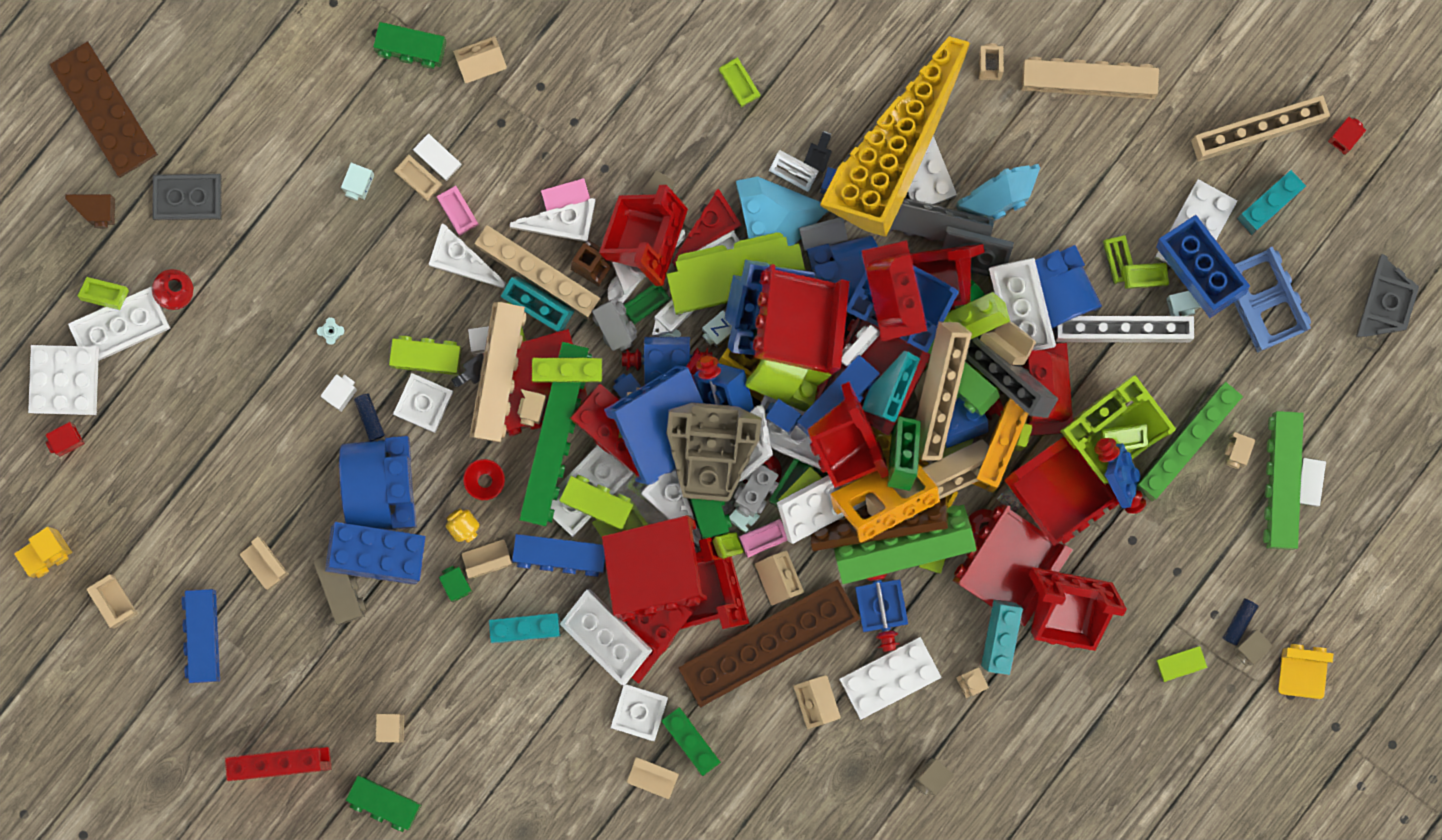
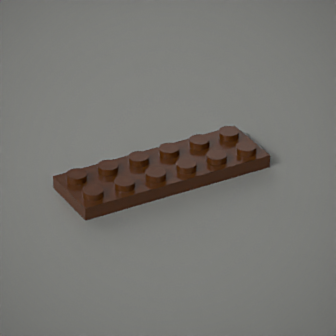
(103, 109)
(842, 532)

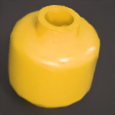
(462, 525)

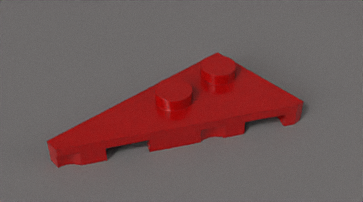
(714, 223)

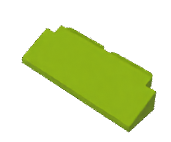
(707, 274)

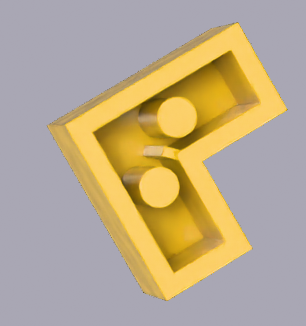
(43, 552)

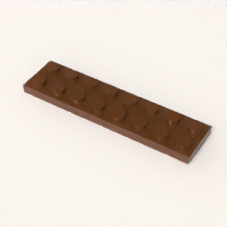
(769, 643)

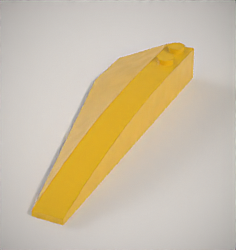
(881, 169)

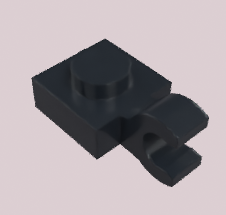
(818, 154)
(472, 371)

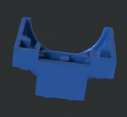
(847, 264)
(1065, 291)
(935, 299)
(743, 306)
(375, 482)

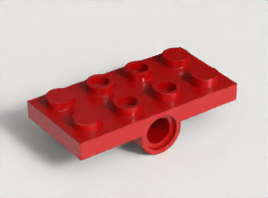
(604, 430)
(658, 634)

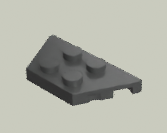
(1388, 301)

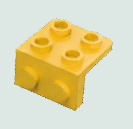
(1304, 671)

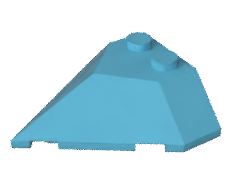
(1001, 193)
(775, 209)

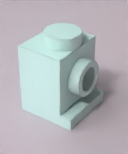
(1182, 303)
(741, 521)

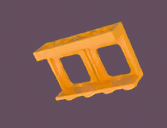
(1001, 446)
(896, 508)

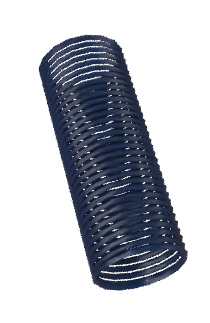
(364, 419)
(1238, 619)

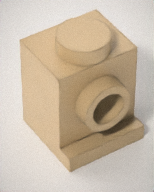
(1238, 450)
(972, 682)

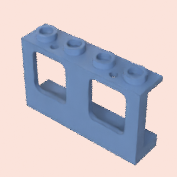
(1251, 305)

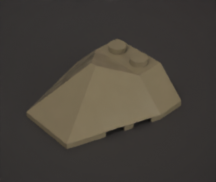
(711, 447)

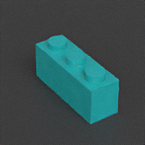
(1271, 202)
(537, 303)
(524, 628)
(1001, 637)

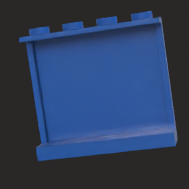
(644, 421)

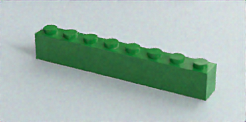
(553, 444)

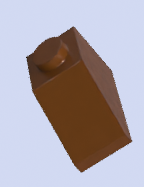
(95, 208)

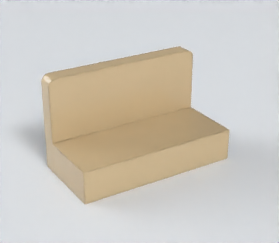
(480, 59)
(1009, 343)
(486, 559)
(263, 563)
(779, 577)
(817, 702)
(652, 778)

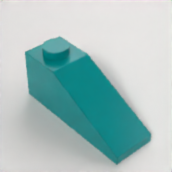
(889, 391)

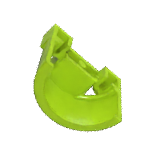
(786, 382)
(1112, 412)

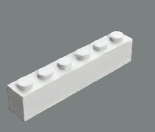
(1126, 329)

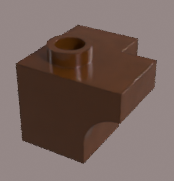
(590, 263)

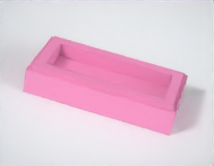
(565, 194)
(457, 210)
(763, 538)

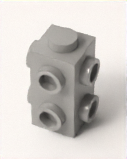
(614, 324)
(752, 496)

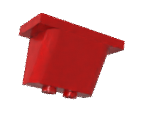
(645, 232)
(950, 266)
(894, 290)
(1052, 371)
(847, 442)
(722, 590)
(1073, 608)

